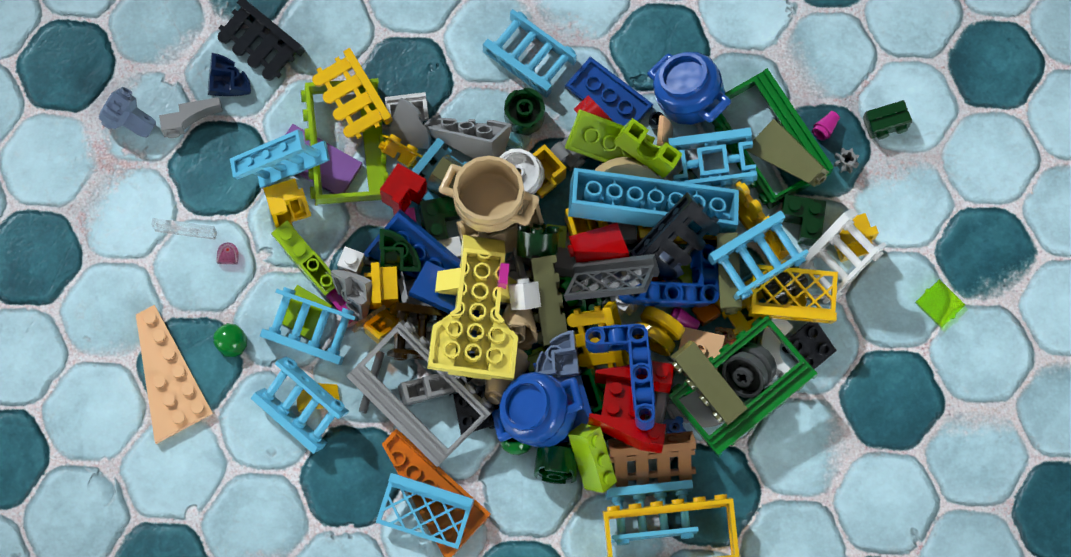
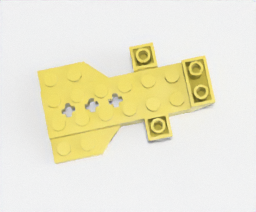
(475, 290)

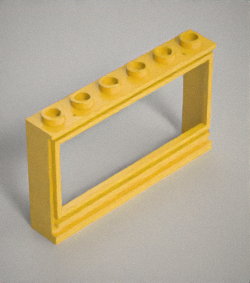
(677, 505)

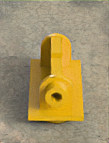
(407, 153)

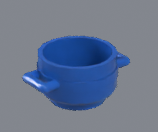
(689, 88)
(537, 409)

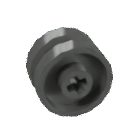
(749, 370)

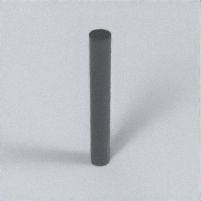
(375, 370)

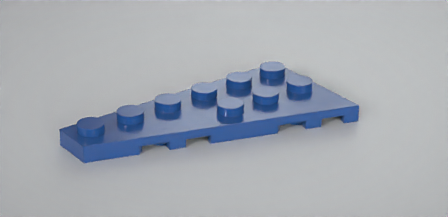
(425, 244)

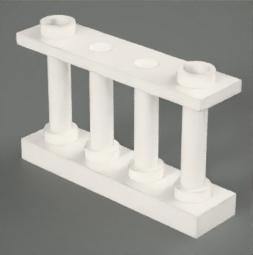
(832, 237)

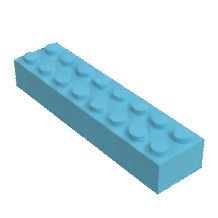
(645, 200)

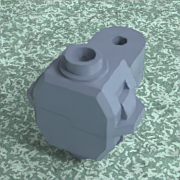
(123, 111)

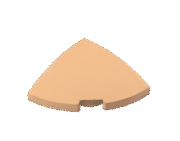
(665, 130)

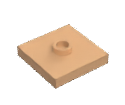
(707, 342)

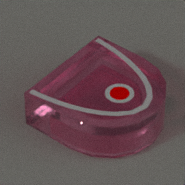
(227, 254)

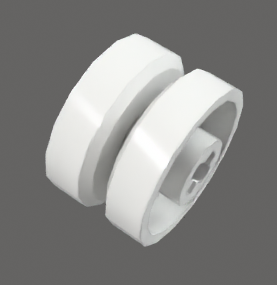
(530, 166)

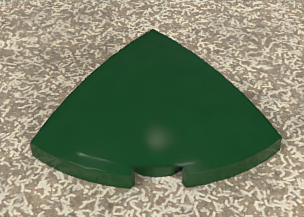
(397, 252)

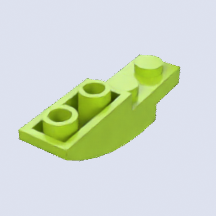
(304, 257)

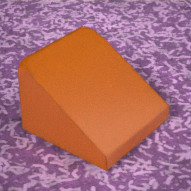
(706, 314)

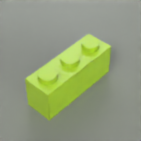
(592, 458)

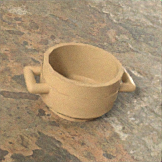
(489, 194)

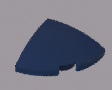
(225, 78)

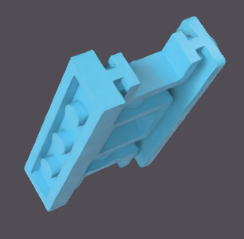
(715, 143)

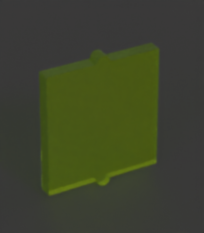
(940, 303)

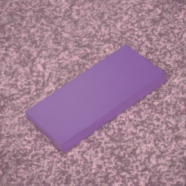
(336, 173)

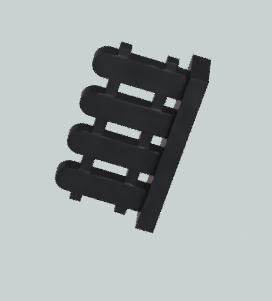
(266, 46)
(676, 224)

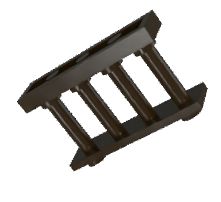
(422, 315)

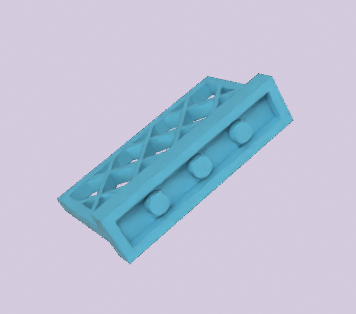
(431, 492)

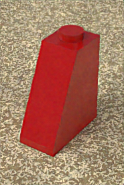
(598, 244)

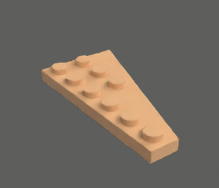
(171, 388)

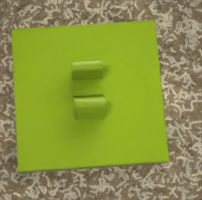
(312, 316)

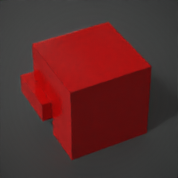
(403, 188)

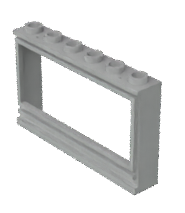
(400, 414)

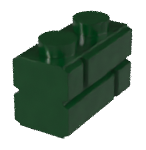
(887, 120)

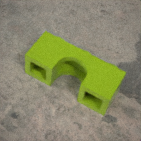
(657, 158)

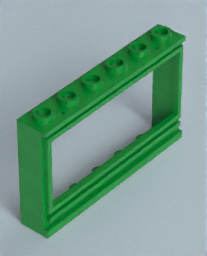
(789, 120)
(763, 404)

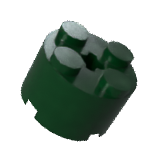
(523, 100)
(537, 240)
(556, 464)

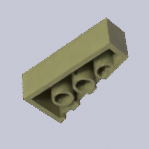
(549, 315)
(708, 383)

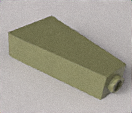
(783, 151)
(726, 286)

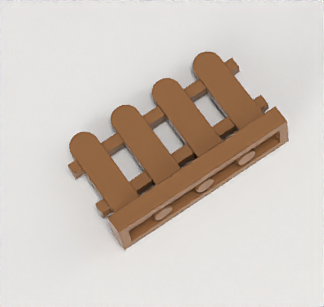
(675, 445)

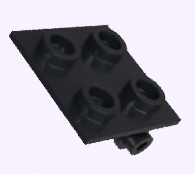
(811, 344)
(468, 415)

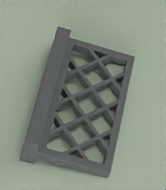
(618, 270)

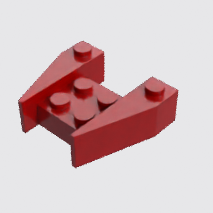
(617, 410)

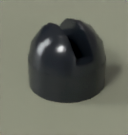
(655, 116)

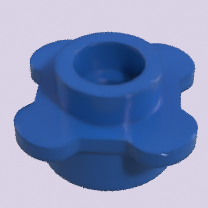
(678, 422)

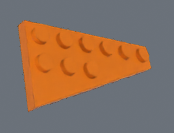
(415, 465)

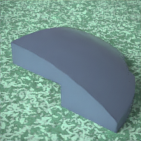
(560, 357)

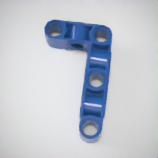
(683, 294)
(621, 338)

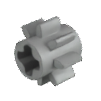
(848, 154)

